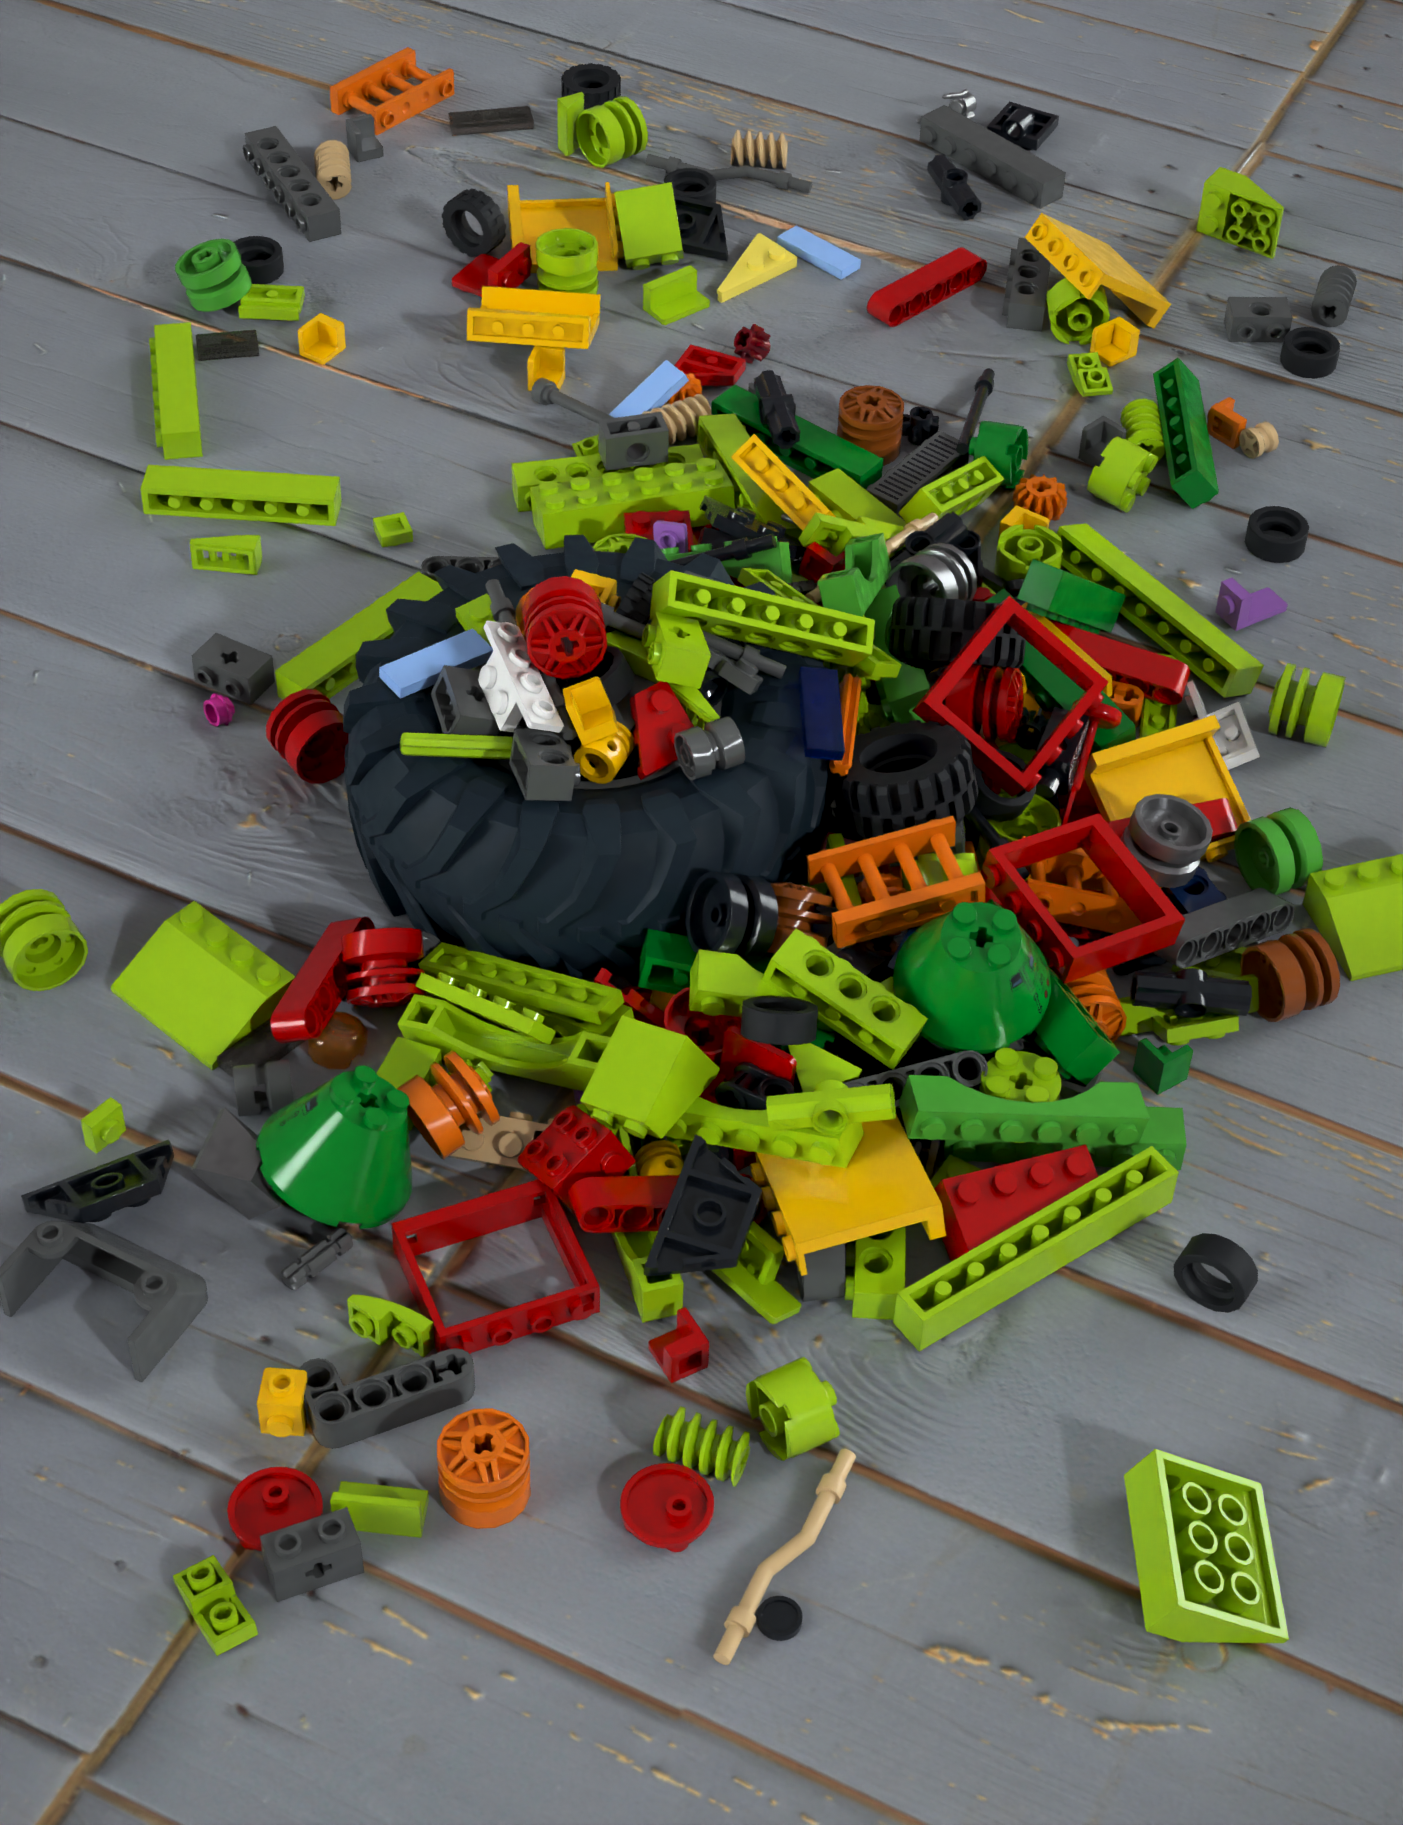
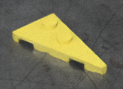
(757, 265)

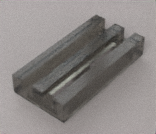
(227, 345)

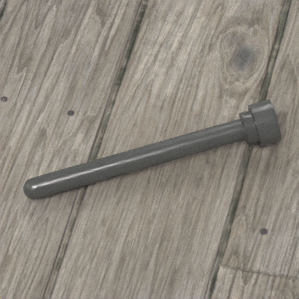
(547, 393)

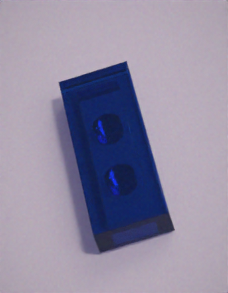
(821, 713)

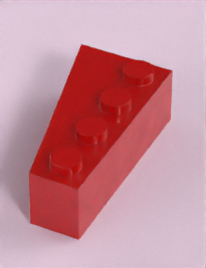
(1001, 1196)

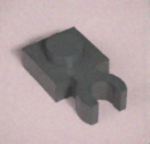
(740, 672)

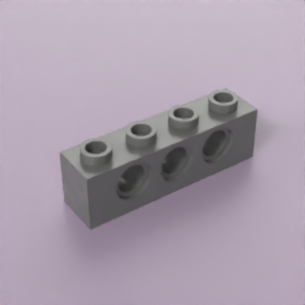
(1026, 287)

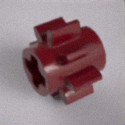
(752, 343)

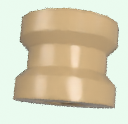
(1258, 440)

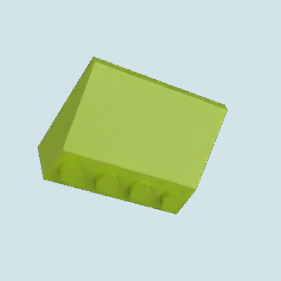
(1360, 914)
(202, 983)
(1203, 1553)

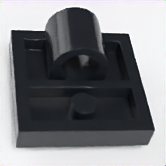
(1024, 125)

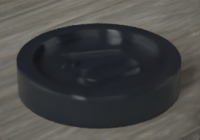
(779, 1618)

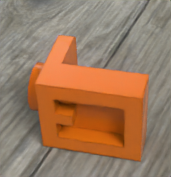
(1225, 423)

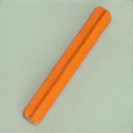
(849, 698)

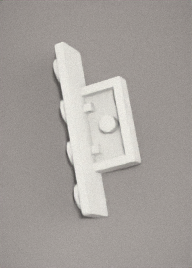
(514, 683)
(1234, 736)

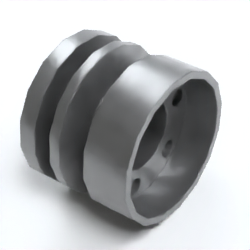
(935, 573)

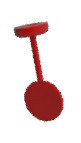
(1101, 717)

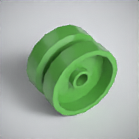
(213, 275)
(1278, 851)

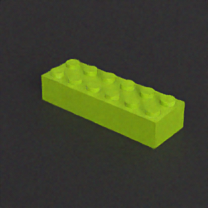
(598, 504)

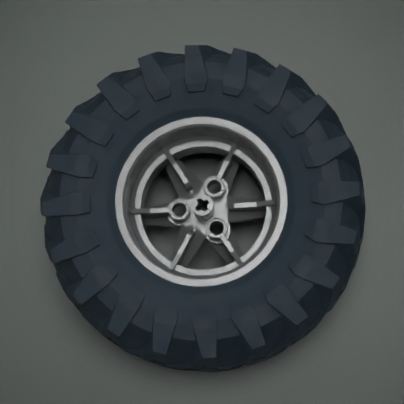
(586, 875)

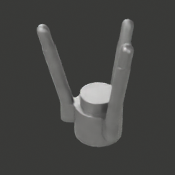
(961, 102)

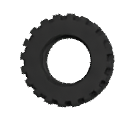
(940, 627)
(905, 778)

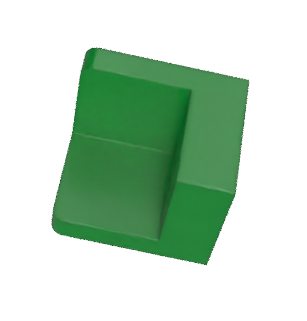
(1160, 1066)

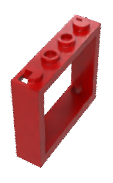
(983, 754)
(1140, 892)
(481, 1217)

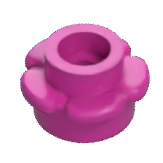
(218, 710)

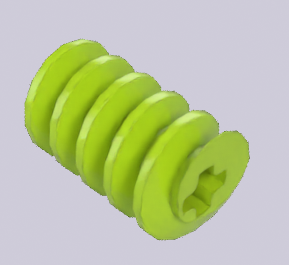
(1143, 425)
(702, 1446)

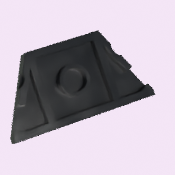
(701, 227)
(742, 524)
(106, 1188)
(704, 1217)

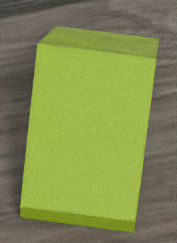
(820, 1065)

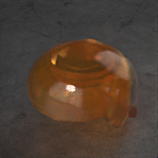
(339, 1042)

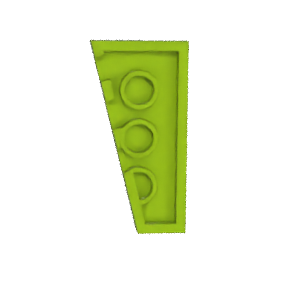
(498, 1011)

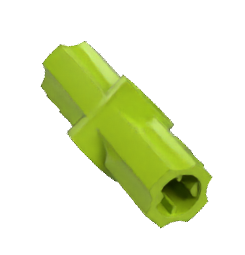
(831, 1107)

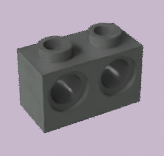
(543, 765)

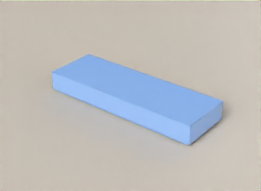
(819, 252)
(652, 391)
(424, 666)

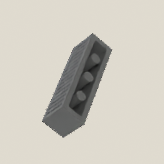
(924, 465)

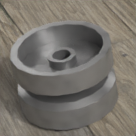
(1168, 838)

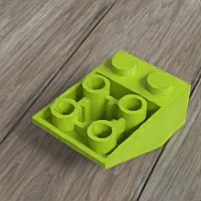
(1239, 213)

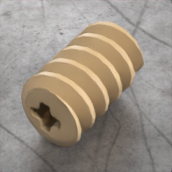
(759, 149)
(333, 168)
(683, 416)

